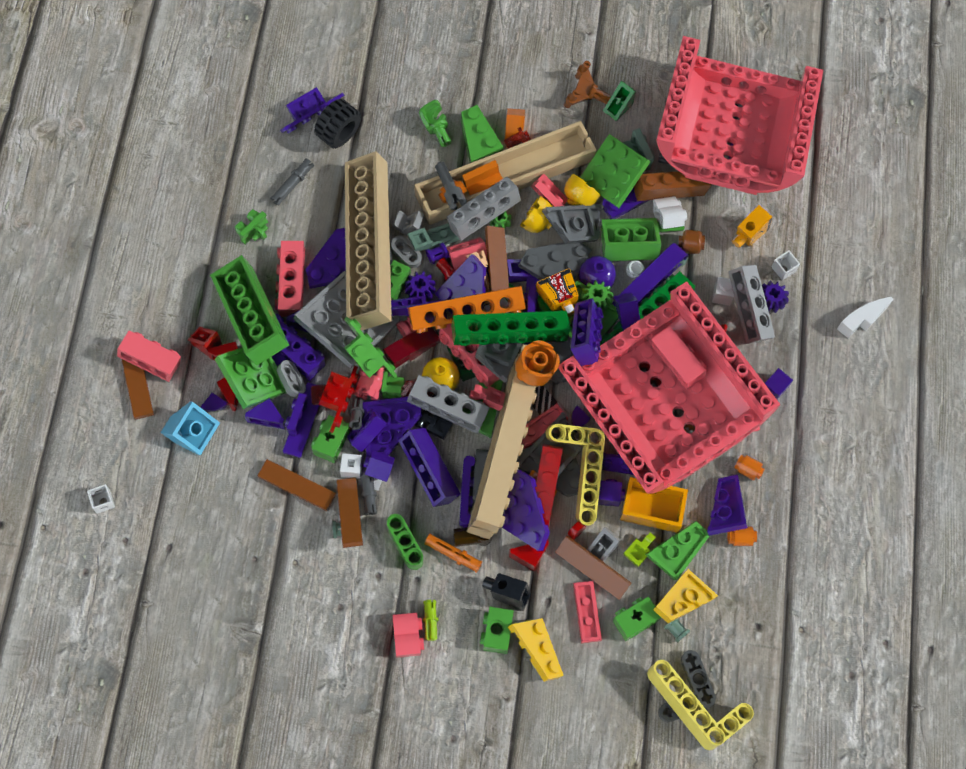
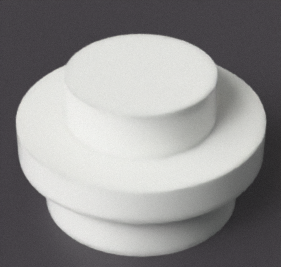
(634, 269)

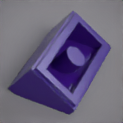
(371, 425)

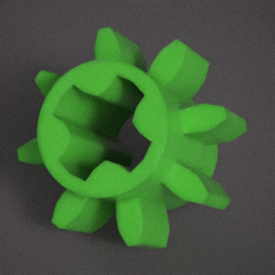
(505, 221)

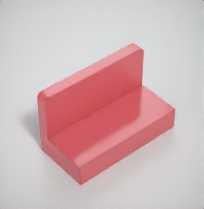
(459, 251)

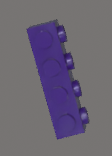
(586, 332)
(300, 352)
(429, 467)

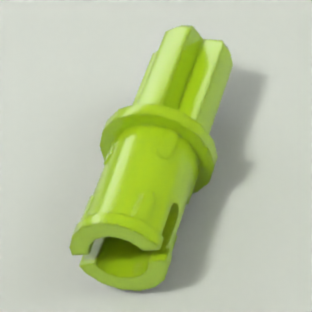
(430, 620)

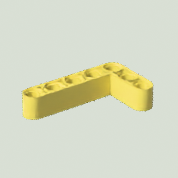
(586, 466)
(696, 709)

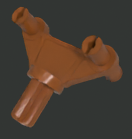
(585, 88)

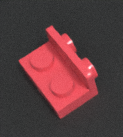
(545, 187)

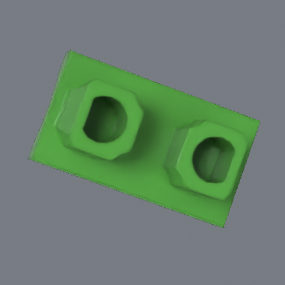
(255, 229)

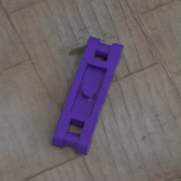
(467, 483)

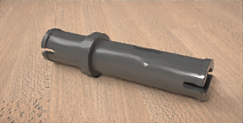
(297, 176)

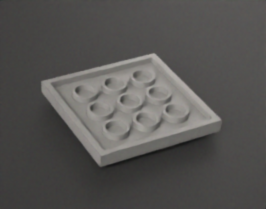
(325, 321)

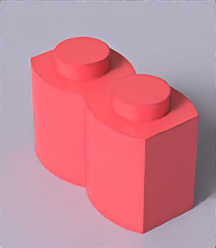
(407, 635)

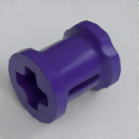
(437, 253)

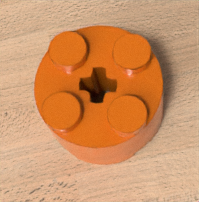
(537, 363)

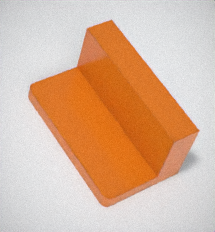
(482, 178)

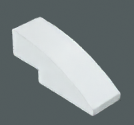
(864, 316)

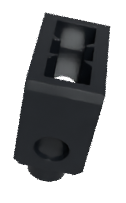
(508, 590)

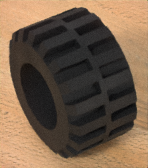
(337, 123)

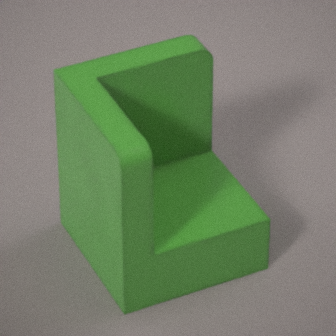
(392, 386)

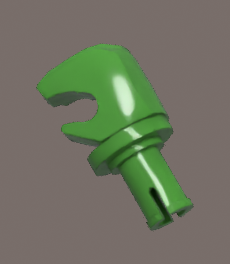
(428, 115)

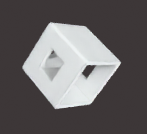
(789, 261)
(351, 460)
(96, 497)

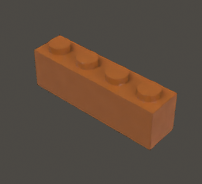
(668, 184)

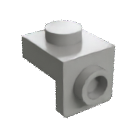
(408, 223)

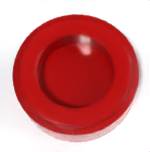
(576, 530)

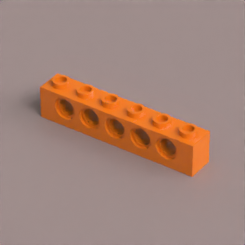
(417, 313)

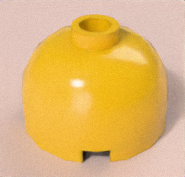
(579, 192)
(536, 220)
(442, 371)

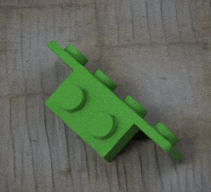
(364, 353)

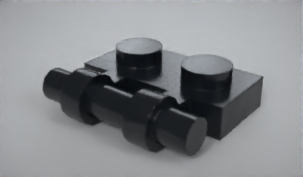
(438, 426)

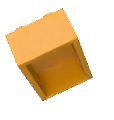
(656, 510)

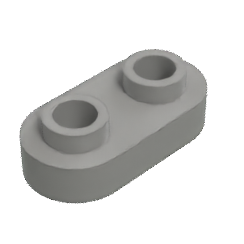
(406, 252)
(291, 378)

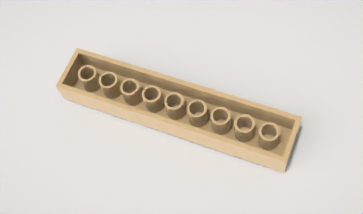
(367, 241)

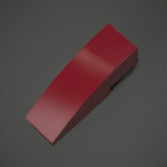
(411, 347)

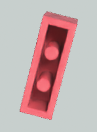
(149, 355)
(679, 357)

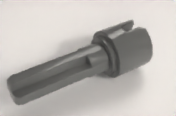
(453, 194)

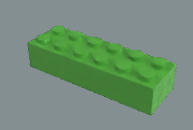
(249, 310)

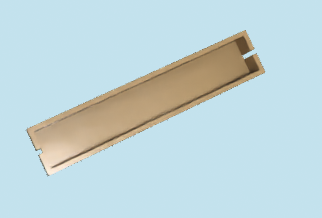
(522, 164)
(502, 457)

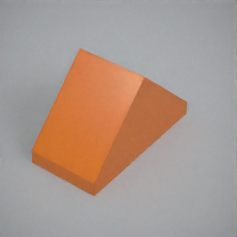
(514, 120)

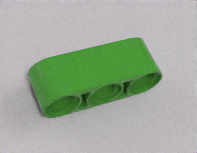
(401, 533)

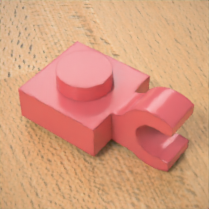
(491, 396)

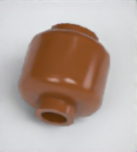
(692, 241)

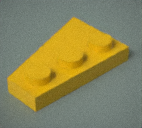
(684, 597)
(536, 641)

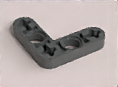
(708, 692)

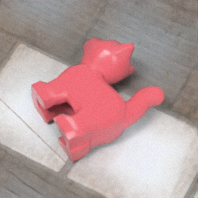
(369, 386)

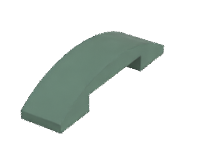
(431, 238)

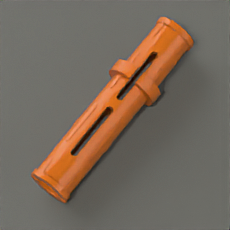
(454, 553)

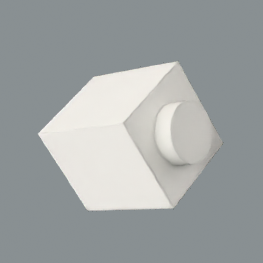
(723, 292)

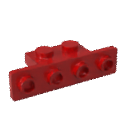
(336, 392)

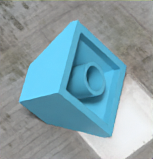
(191, 428)

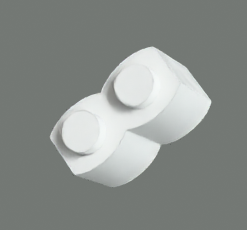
(669, 212)

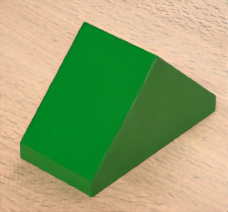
(620, 101)

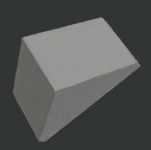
(604, 544)

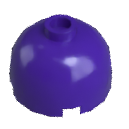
(597, 269)

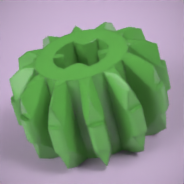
(598, 290)

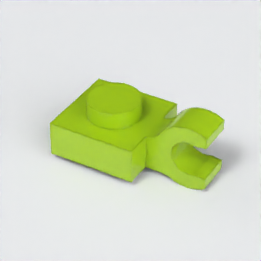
(637, 550)

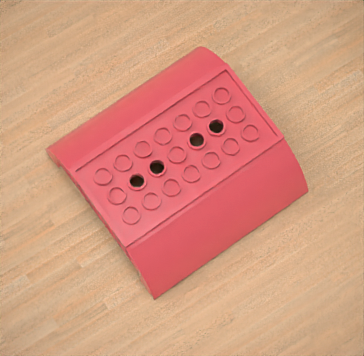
(768, 137)
(640, 417)

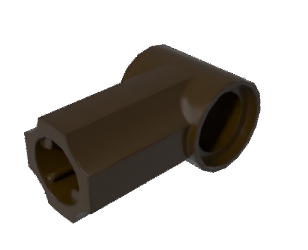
(463, 538)

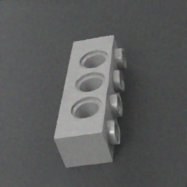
(484, 208)
(751, 304)
(437, 405)

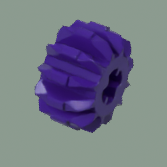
(427, 286)
(775, 296)

